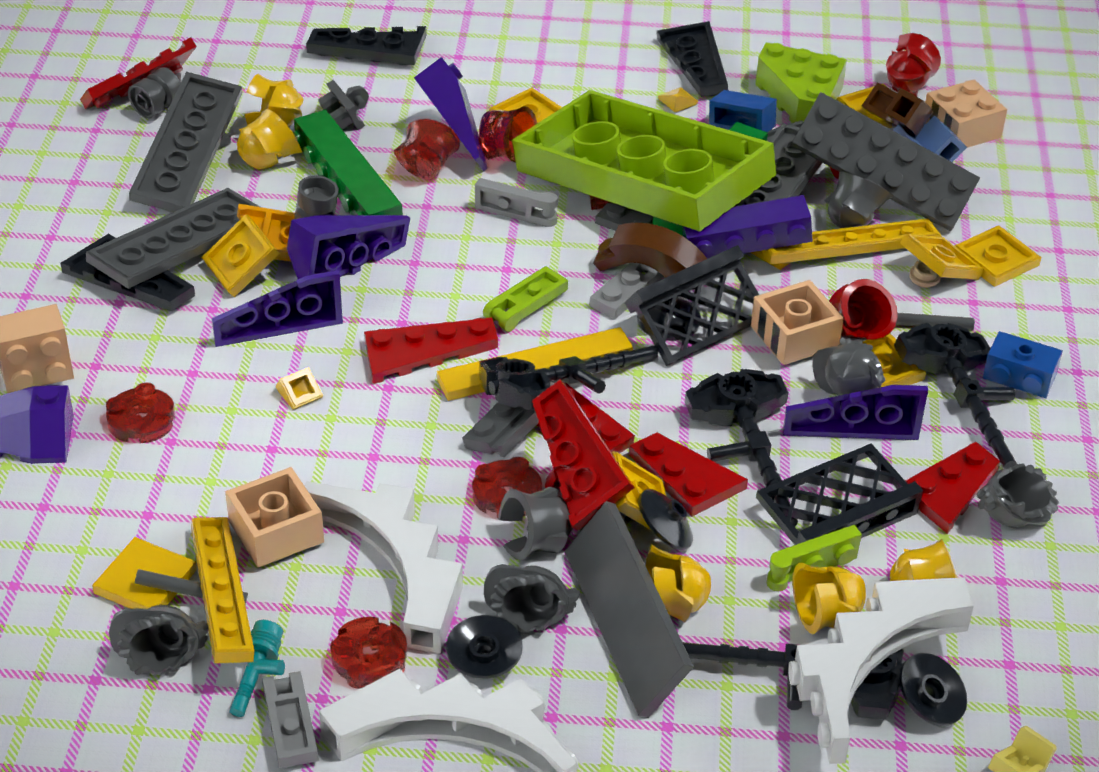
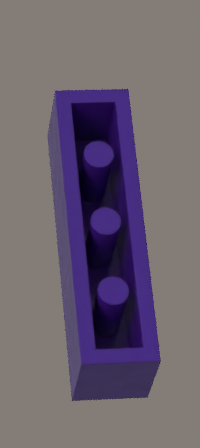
(756, 227)

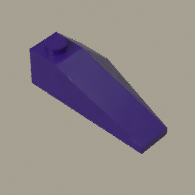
(451, 100)
(343, 241)
(293, 308)
(868, 414)
(36, 424)

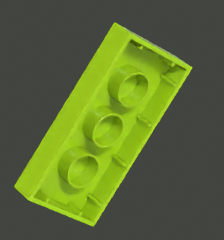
(645, 159)

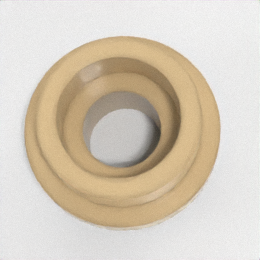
(923, 275)

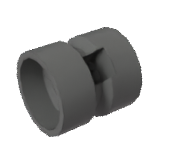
(154, 92)
(316, 197)

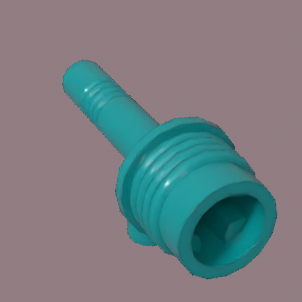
(266, 642)

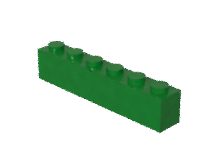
(338, 159)

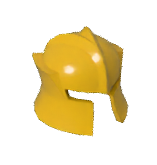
(277, 97)
(266, 140)
(924, 563)
(679, 581)
(825, 592)

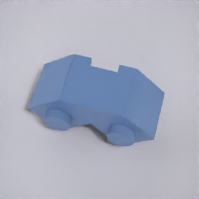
(936, 138)

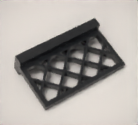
(680, 285)
(880, 512)

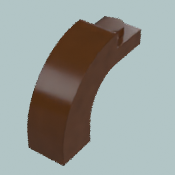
(898, 108)
(648, 246)

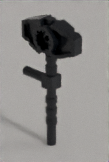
(955, 352)
(518, 383)
(743, 400)
(871, 700)

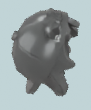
(847, 368)
(1019, 496)
(528, 596)
(156, 638)

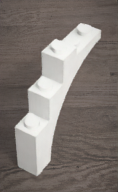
(409, 546)
(860, 641)
(455, 711)

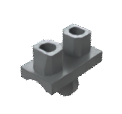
(344, 106)

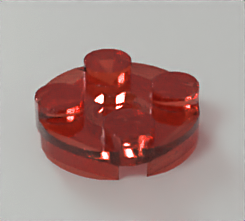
(144, 398)
(491, 477)
(362, 668)

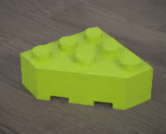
(798, 77)

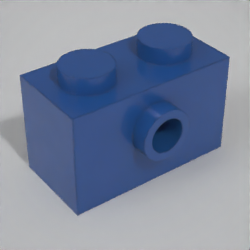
(744, 108)
(1022, 364)

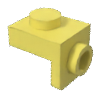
(1027, 753)

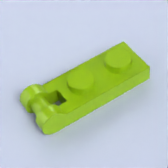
(525, 297)
(824, 551)

